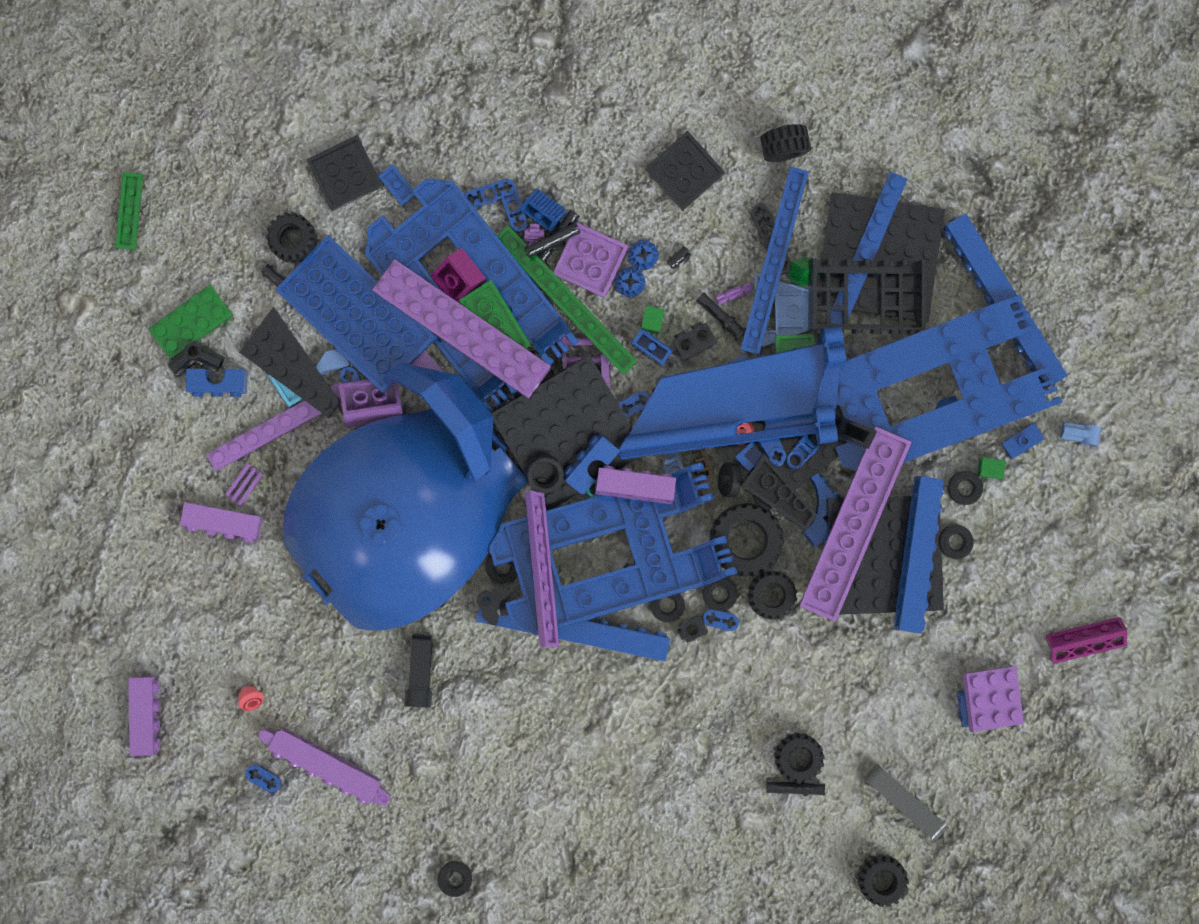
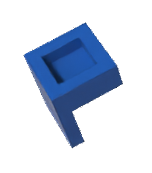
(748, 456)

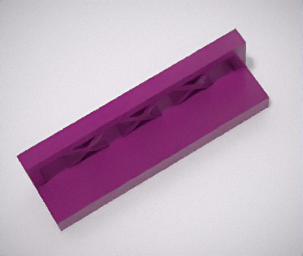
(1087, 636)

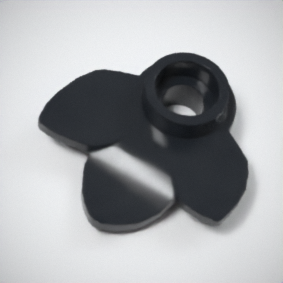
(497, 605)

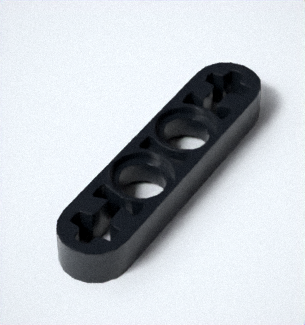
(766, 239)

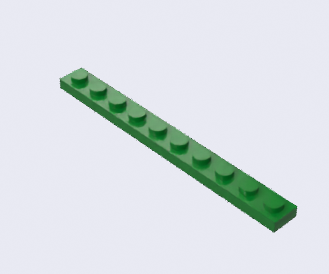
(568, 302)

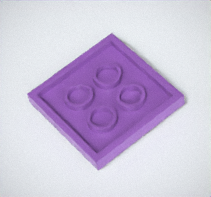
(591, 260)
(993, 698)

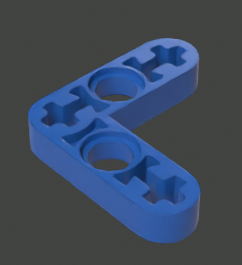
(505, 197)

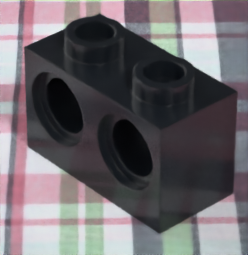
(696, 345)

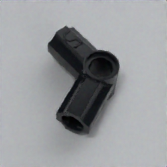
(205, 357)

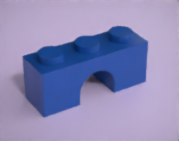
(199, 383)
(599, 449)

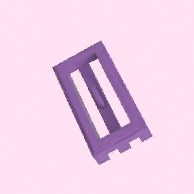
(235, 497)

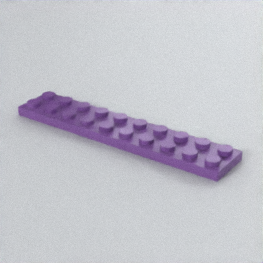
(461, 329)
(855, 524)

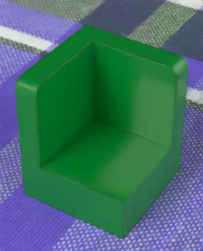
(799, 271)
(652, 319)
(991, 468)

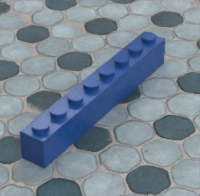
(918, 554)

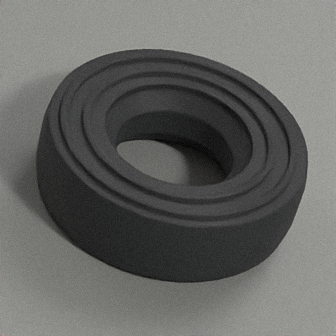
(969, 476)
(729, 479)
(967, 537)
(497, 577)
(726, 604)
(671, 616)
(454, 891)

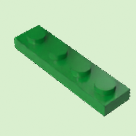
(129, 211)

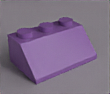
(366, 403)

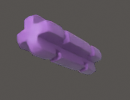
(734, 293)

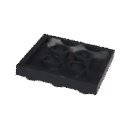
(685, 171)
(344, 173)

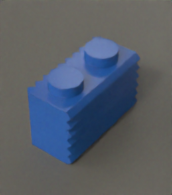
(543, 209)
(652, 347)

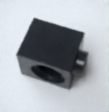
(701, 629)

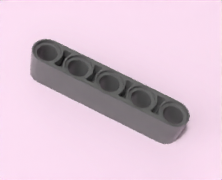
(906, 802)

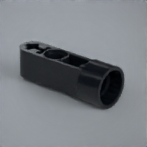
(419, 676)

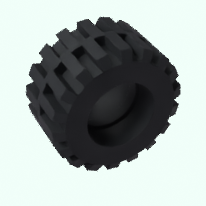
(785, 143)
(277, 230)
(789, 595)
(811, 769)
(889, 895)

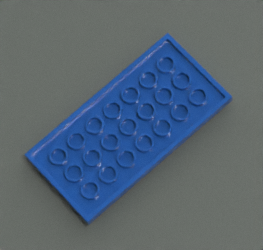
(340, 303)

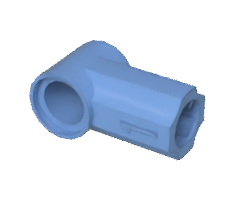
(1085, 433)

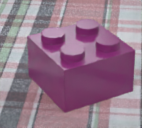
(457, 275)

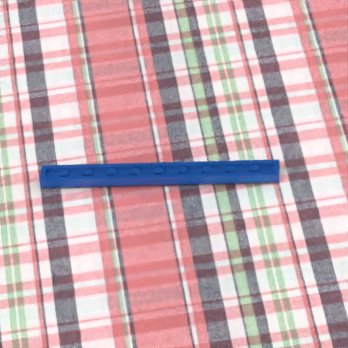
(870, 242)
(774, 260)

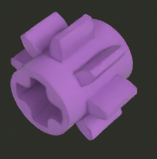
(533, 233)

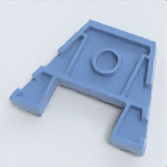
(790, 311)

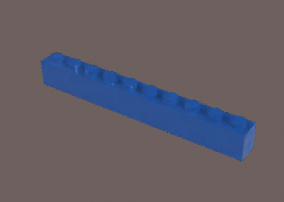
(997, 288)
(604, 636)

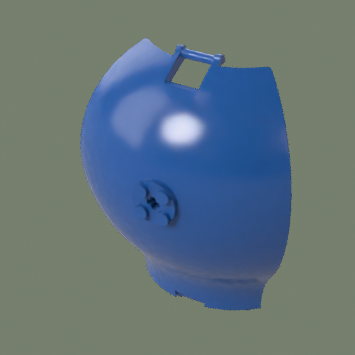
(435, 519)

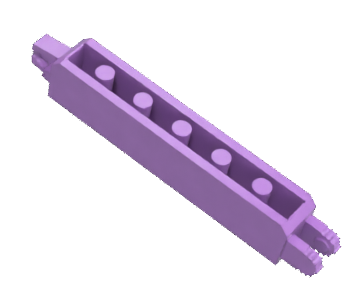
(325, 765)

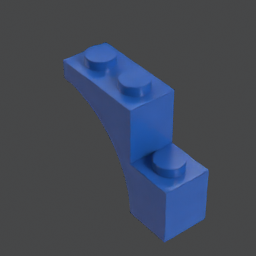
(817, 530)

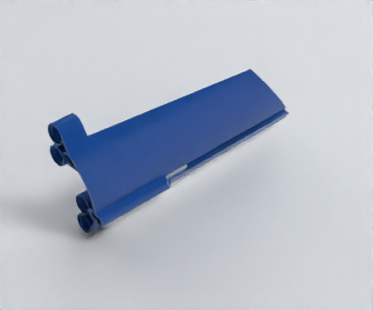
(704, 406)

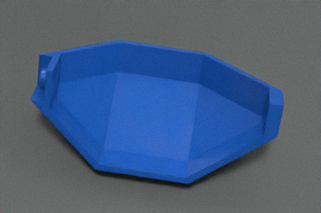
(456, 408)

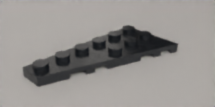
(283, 357)

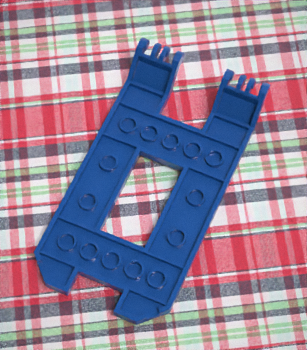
(450, 214)
(963, 346)
(656, 568)

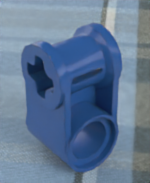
(773, 446)
(803, 451)

